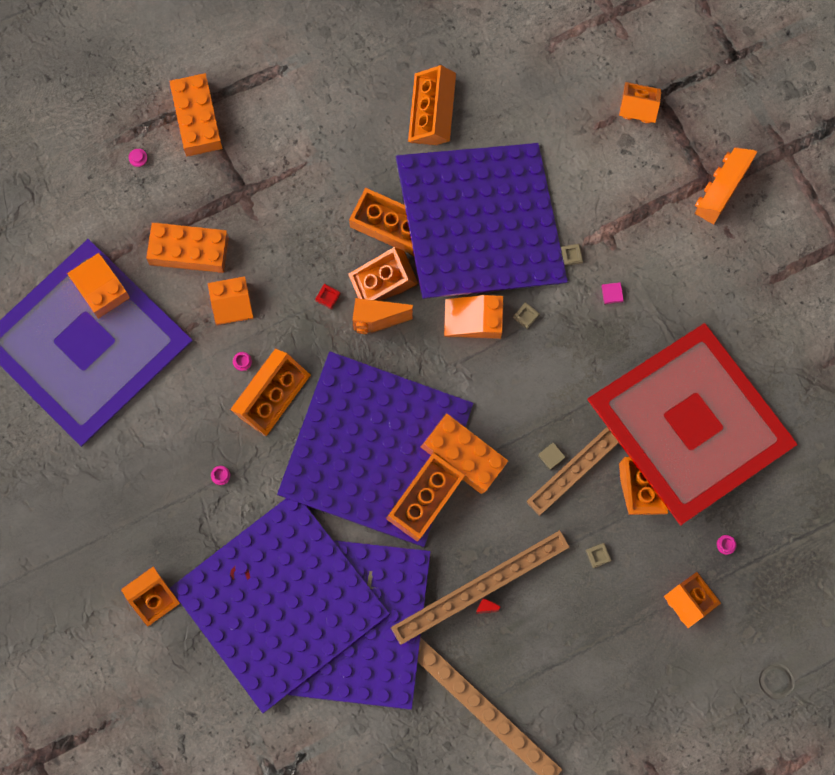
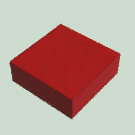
(327, 296)

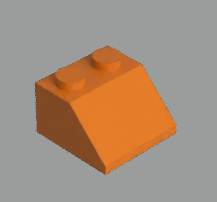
(640, 102)
(230, 300)
(150, 596)
(692, 600)

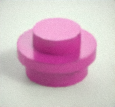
(137, 157)
(242, 361)
(220, 475)
(726, 544)

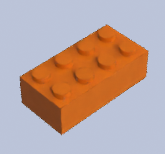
(195, 114)
(382, 220)
(187, 247)
(465, 453)
(425, 497)

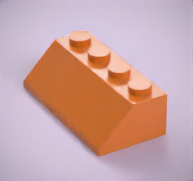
(432, 106)
(725, 183)
(270, 391)

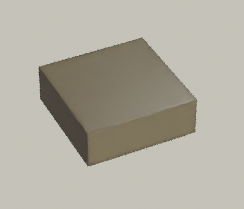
(571, 254)
(526, 315)
(551, 456)
(598, 555)

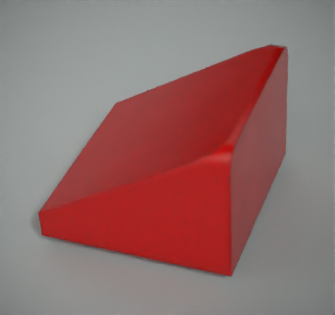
(487, 607)

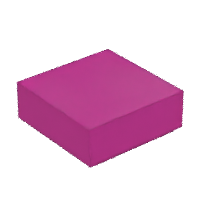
(612, 293)

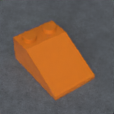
(384, 276)
(98, 285)
(378, 315)
(474, 317)
(638, 493)

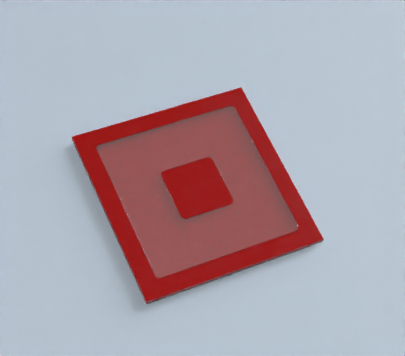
(692, 423)

